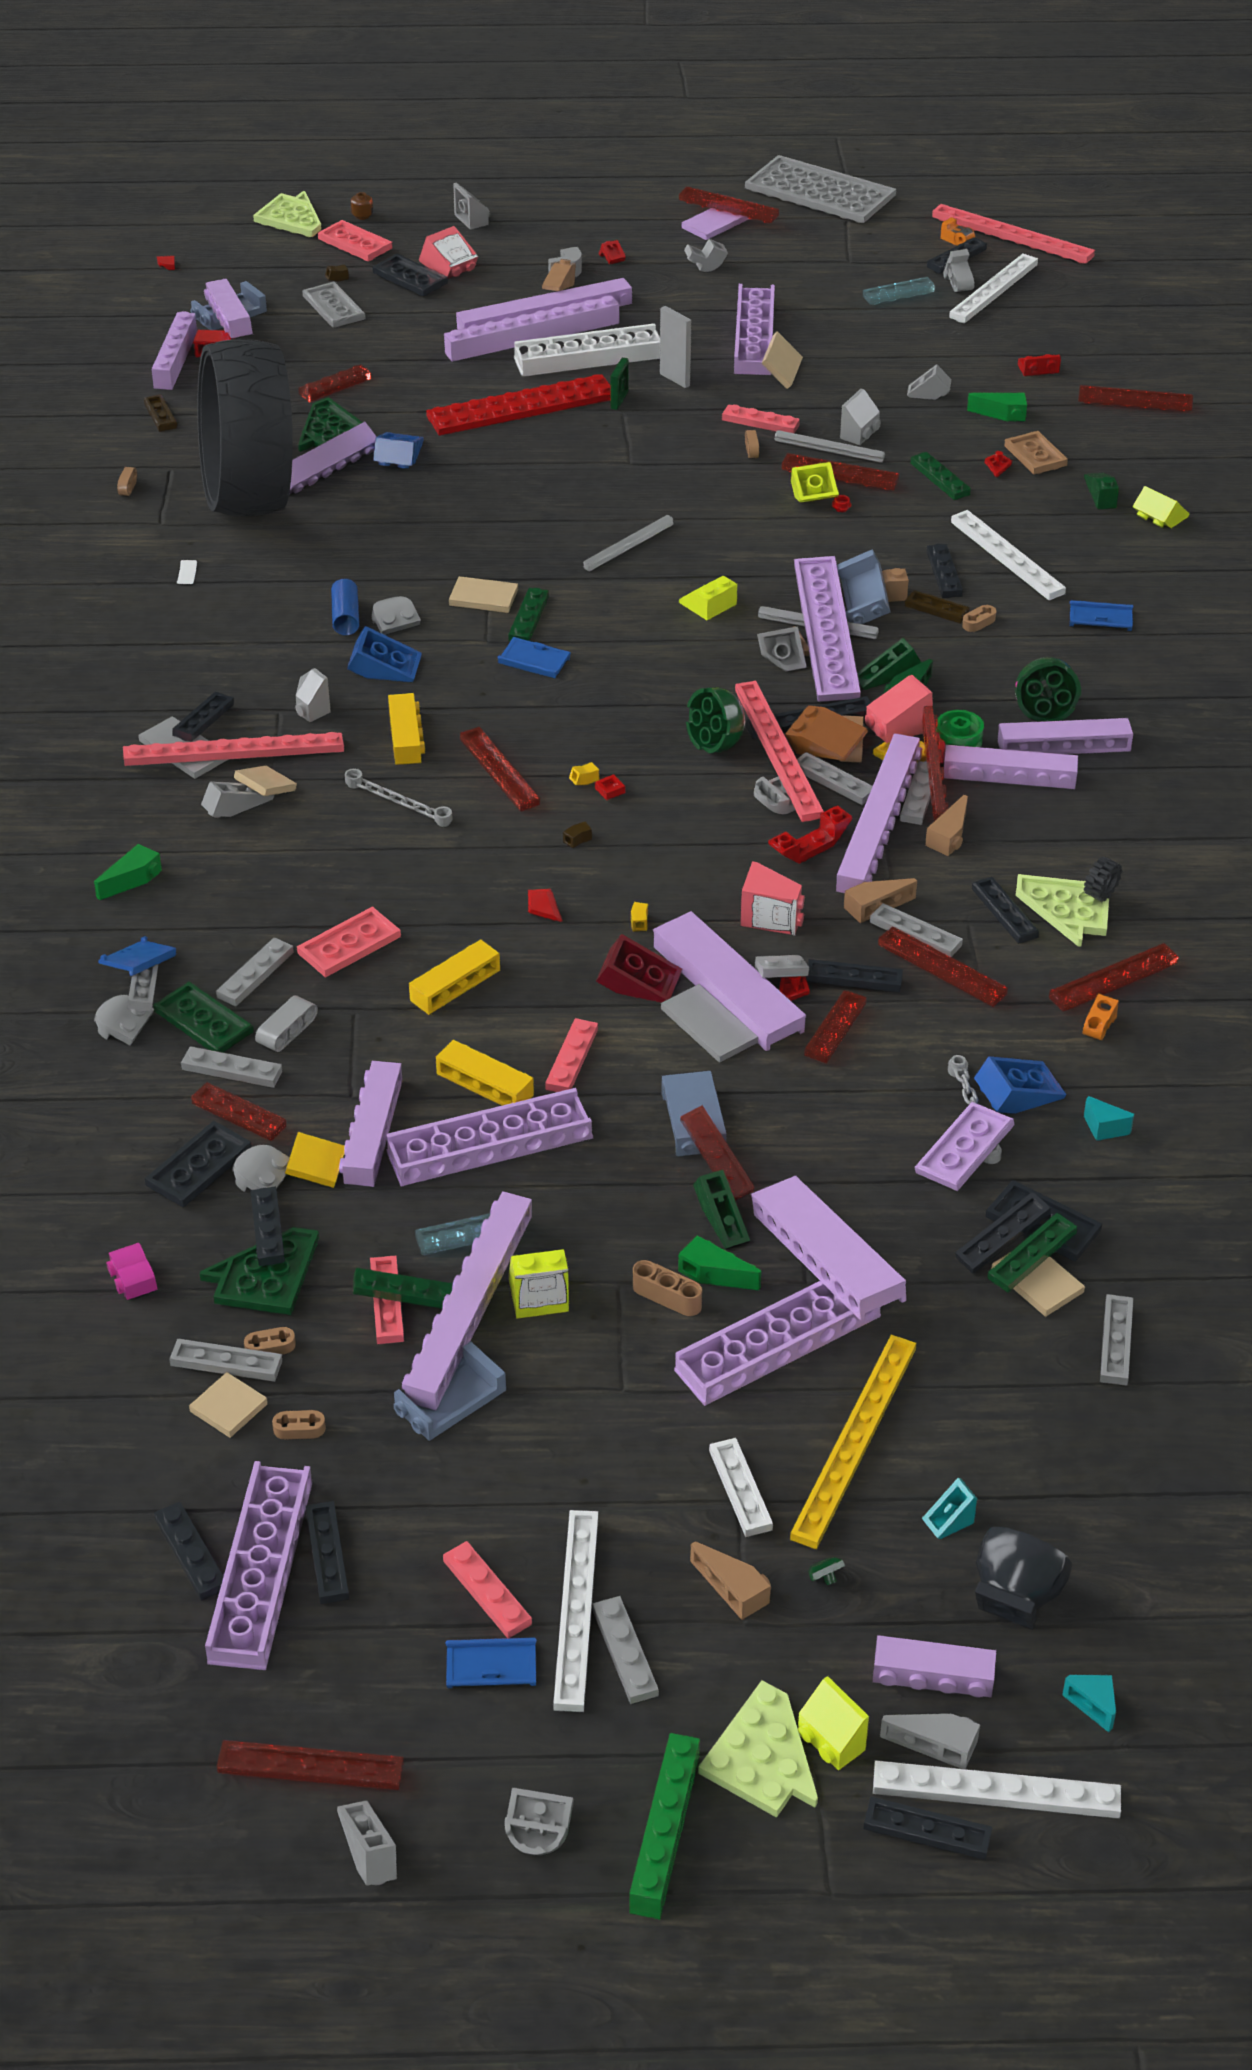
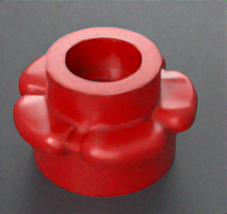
(841, 503)

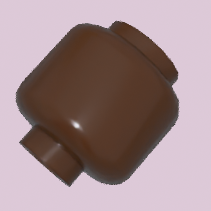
(361, 206)

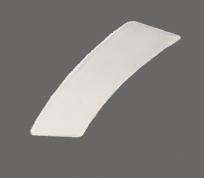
(187, 572)

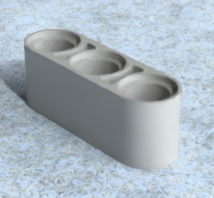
(286, 1023)

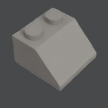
(469, 208)
(859, 418)

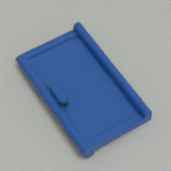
(1101, 614)
(534, 657)
(139, 956)
(483, 1660)

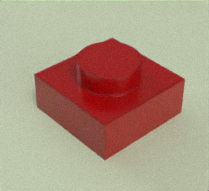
(610, 787)

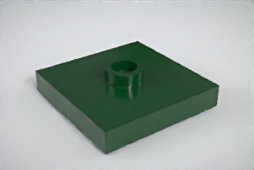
(619, 383)

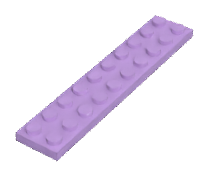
(826, 629)

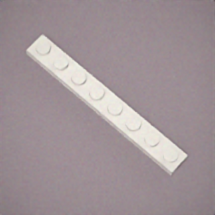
(993, 288)
(1008, 555)
(576, 1611)
(997, 1789)

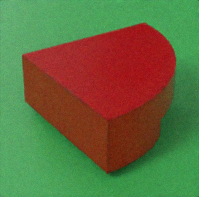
(166, 261)

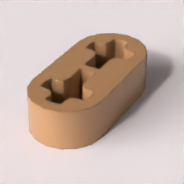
(752, 444)
(127, 481)
(979, 618)
(270, 1340)
(299, 1424)

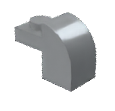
(572, 254)
(709, 257)

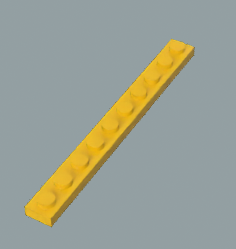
(852, 1442)

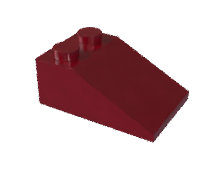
(638, 972)

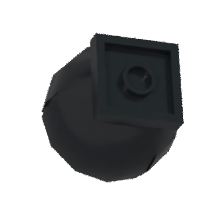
(1018, 1575)

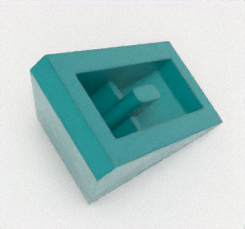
(1107, 1120)
(952, 1511)
(1093, 1696)

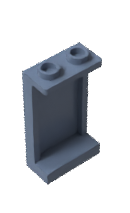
(250, 297)
(863, 588)
(683, 1095)
(471, 1387)

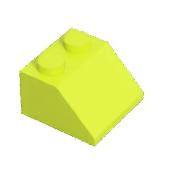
(813, 482)
(1159, 508)
(712, 598)
(833, 1724)

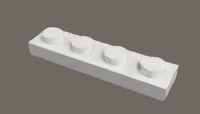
(741, 1487)

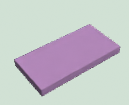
(712, 223)
(964, 1146)

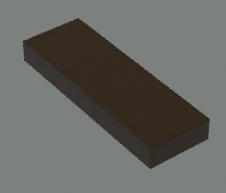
(160, 413)
(936, 606)

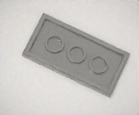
(333, 304)
(675, 346)
(163, 734)
(709, 1023)

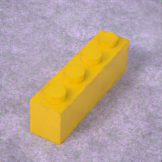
(404, 727)
(454, 976)
(483, 1074)

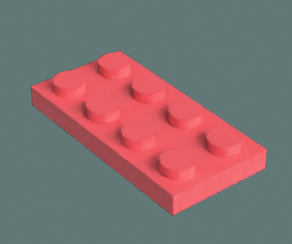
(355, 240)
(348, 941)

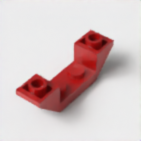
(832, 825)

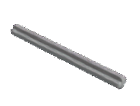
(829, 446)
(628, 543)
(797, 619)

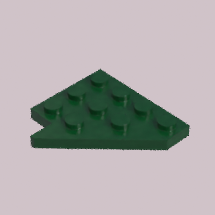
(324, 423)
(265, 1287)

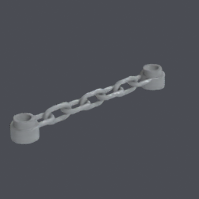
(442, 814)
(958, 1068)

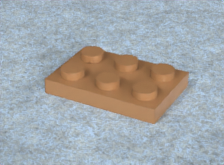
(1036, 452)

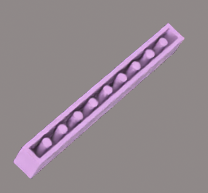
(617, 288)
(542, 324)
(879, 812)
(468, 1300)

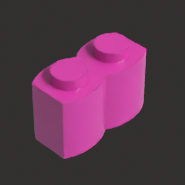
(132, 1271)

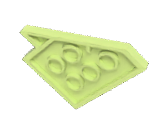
(290, 214)
(1064, 905)
(762, 1754)

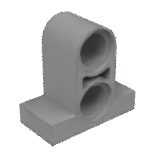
(958, 271)

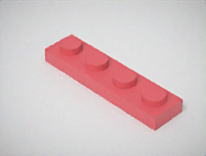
(760, 419)
(571, 1055)
(387, 1312)
(487, 1589)

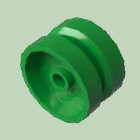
(961, 728)

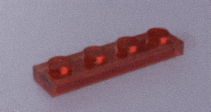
(334, 383)
(835, 1026)
(238, 1111)
(716, 1150)

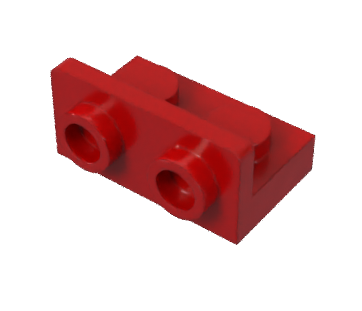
(1039, 365)

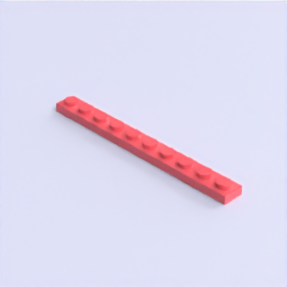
(1016, 234)
(233, 749)
(779, 751)

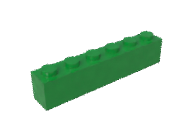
(664, 1826)

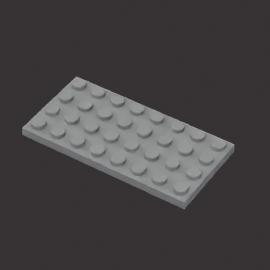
(820, 189)

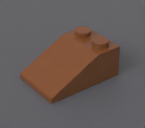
(824, 734)

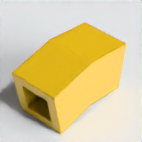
(584, 774)
(639, 916)

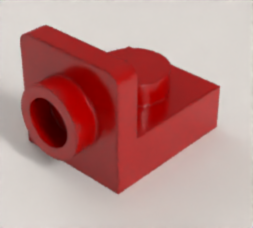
(612, 252)

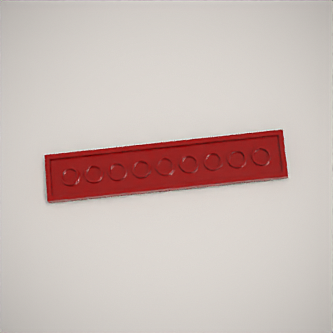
(519, 404)

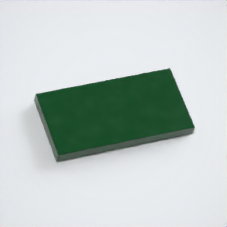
(203, 1018)

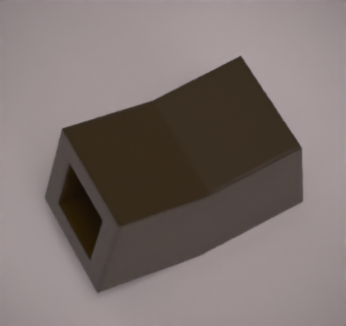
(337, 273)
(577, 834)

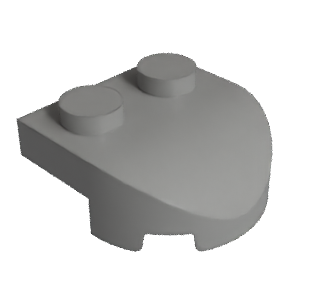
(394, 614)
(773, 795)
(781, 966)
(117, 1020)
(260, 1168)
(537, 1821)

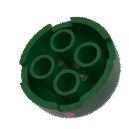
(1054, 698)
(715, 719)

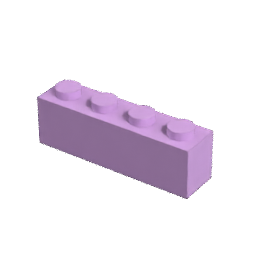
(934, 1666)

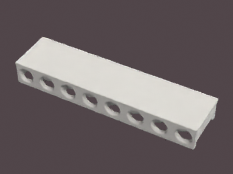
(590, 352)

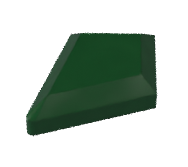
(825, 1569)

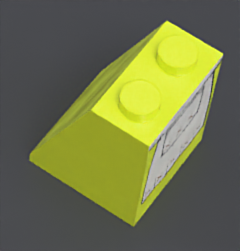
(539, 1283)

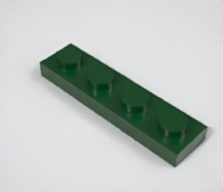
(940, 476)
(529, 614)
(1032, 1252)
(400, 1288)

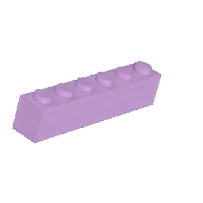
(228, 308)
(174, 350)
(331, 456)
(1067, 736)
(1010, 766)
(371, 1123)

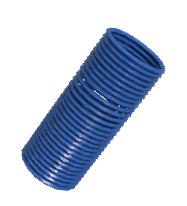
(345, 607)

